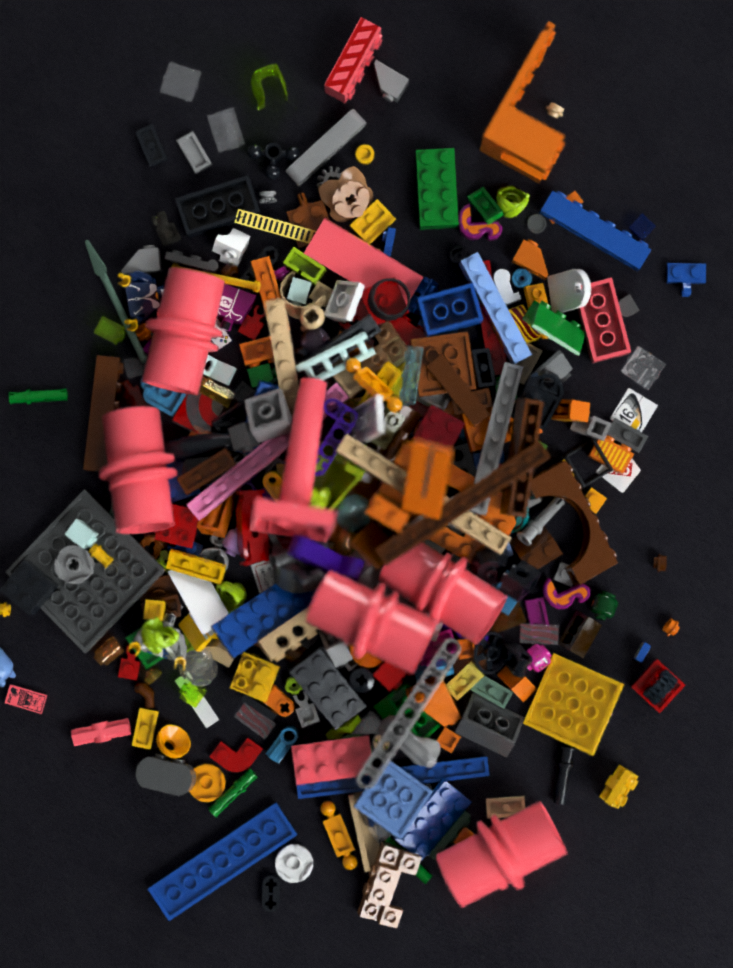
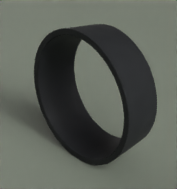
(376, 311)

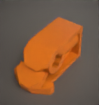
(218, 520)

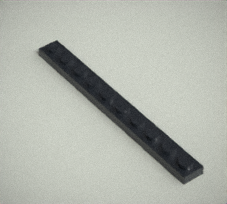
(238, 413)

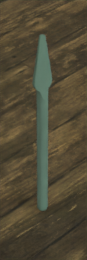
(100, 270)

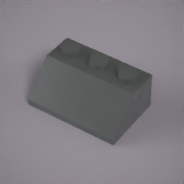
(490, 725)

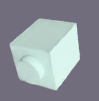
(299, 292)
(82, 534)

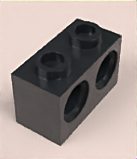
(467, 461)

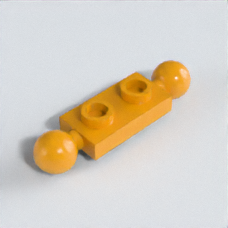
(373, 384)
(338, 835)

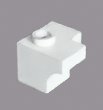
(231, 246)

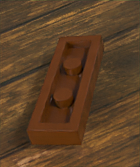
(206, 471)

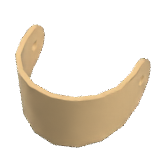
(293, 310)

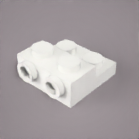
(344, 301)

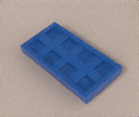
(434, 819)

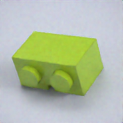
(310, 269)

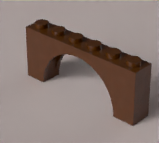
(595, 551)

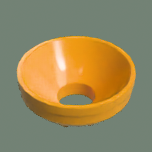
(175, 736)

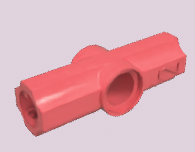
(101, 732)

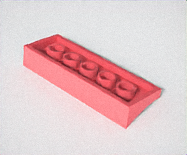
(358, 259)

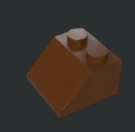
(540, 552)

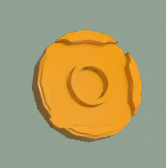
(209, 783)

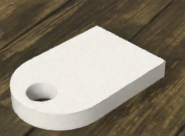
(566, 290)

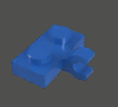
(686, 274)

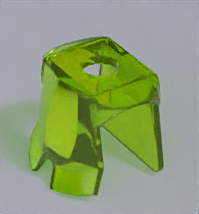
(258, 75)

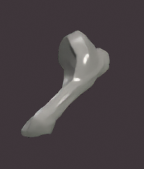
(419, 749)

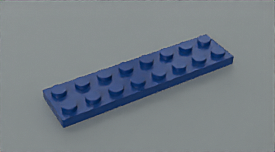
(222, 861)

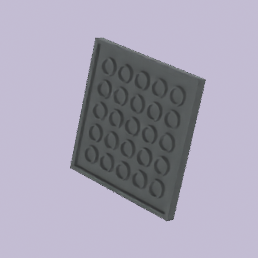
(95, 605)

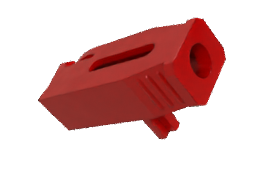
(251, 544)

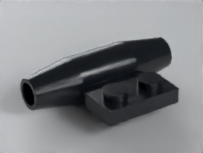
(198, 449)

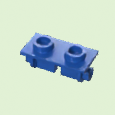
(426, 287)

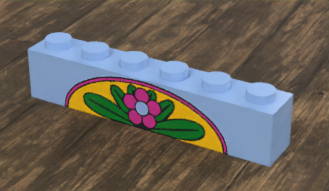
(495, 309)

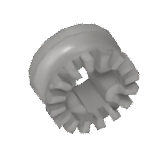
(267, 196)

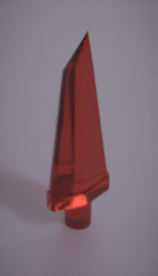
(133, 395)

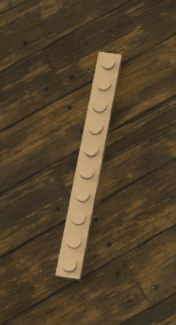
(397, 477)

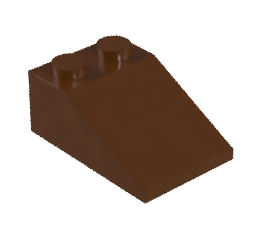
(371, 538)

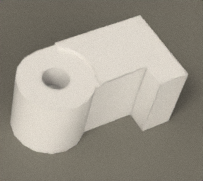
(501, 280)

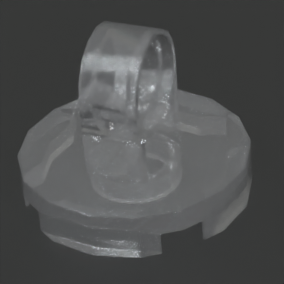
(199, 667)

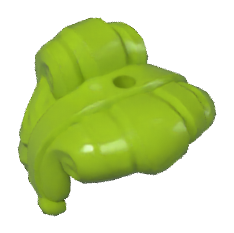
(519, 201)
(321, 497)
(236, 597)
(157, 637)

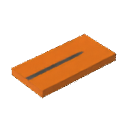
(427, 479)

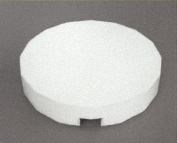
(294, 863)

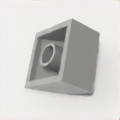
(268, 415)

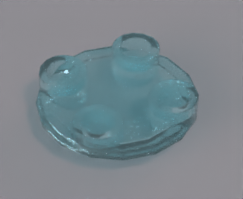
(352, 513)

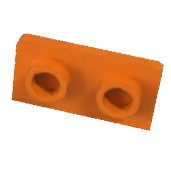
(257, 351)

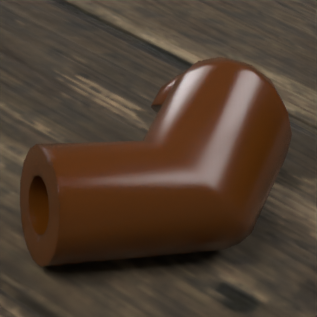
(147, 692)

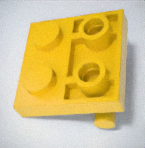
(254, 676)
(618, 787)

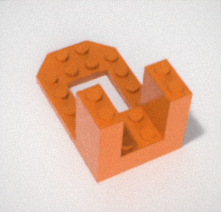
(516, 137)
(388, 509)

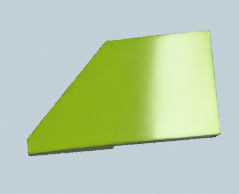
(348, 727)

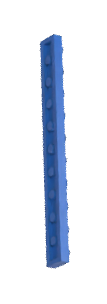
(441, 770)

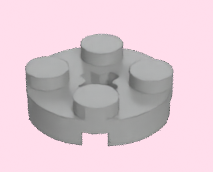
(84, 569)

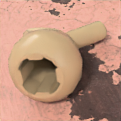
(311, 317)

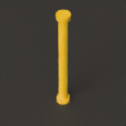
(255, 286)

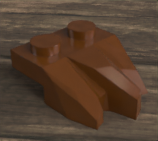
(163, 590)

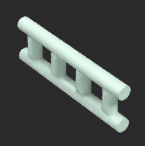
(341, 349)

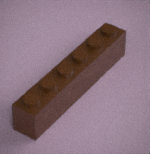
(104, 400)
(524, 434)

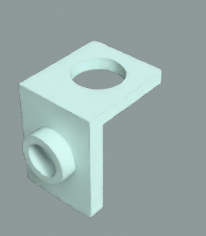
(219, 371)

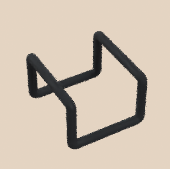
(610, 469)

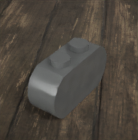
(166, 775)

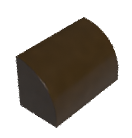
(579, 634)

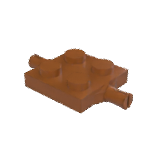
(307, 216)

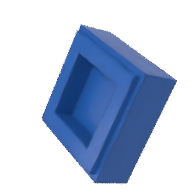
(642, 651)

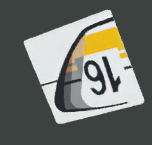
(634, 410)

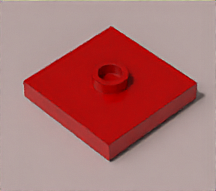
(387, 298)

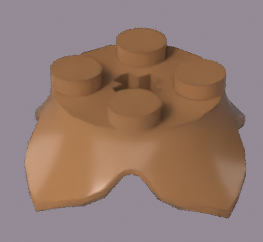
(334, 195)

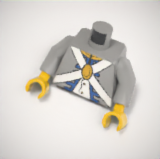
(175, 652)

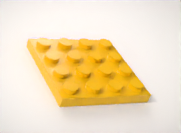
(573, 704)

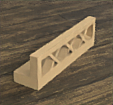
(367, 843)

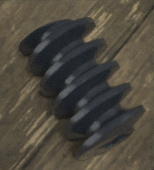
(366, 684)

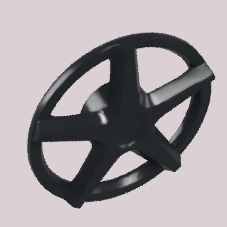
(490, 653)

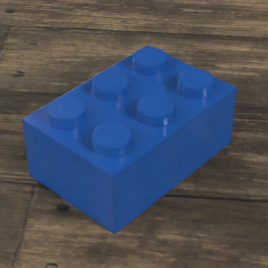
(449, 310)

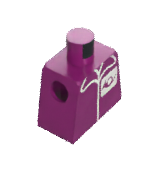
(234, 306)

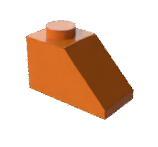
(531, 259)

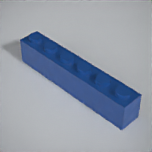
(595, 231)

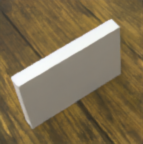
(370, 420)

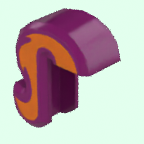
(477, 229)
(565, 598)

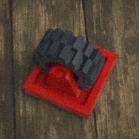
(658, 686)

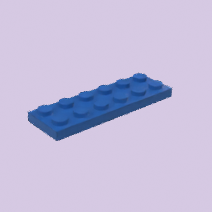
(259, 618)

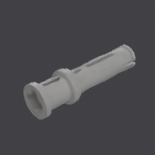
(535, 526)

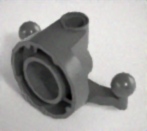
(290, 572)

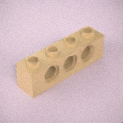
(269, 645)

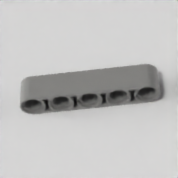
(326, 147)

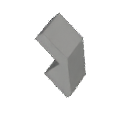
(594, 428)

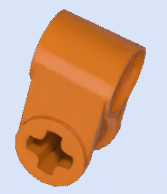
(277, 698)

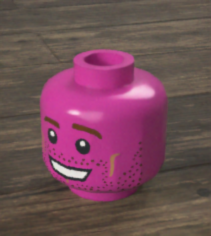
(540, 657)

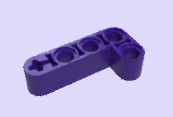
(330, 439)
(324, 558)

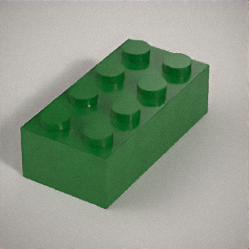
(436, 188)

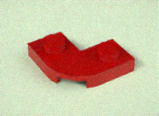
(239, 760)

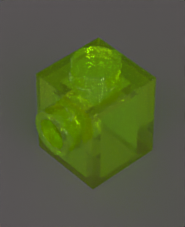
(192, 694)

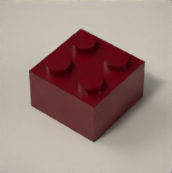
(438, 428)

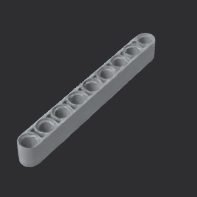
(400, 719)

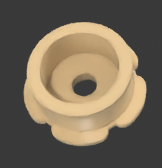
(555, 110)

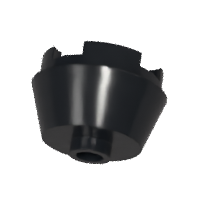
(489, 565)

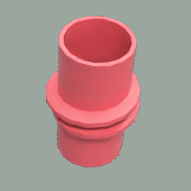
(183, 331)
(138, 470)
(445, 591)
(371, 621)
(501, 854)

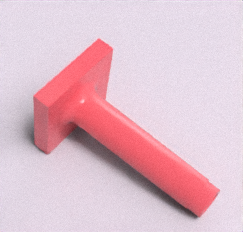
(293, 511)

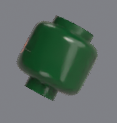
(604, 605)

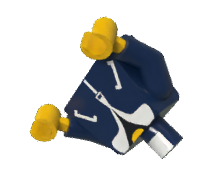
(141, 296)

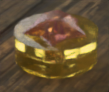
(152, 675)

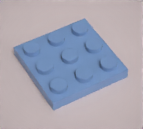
(394, 800)

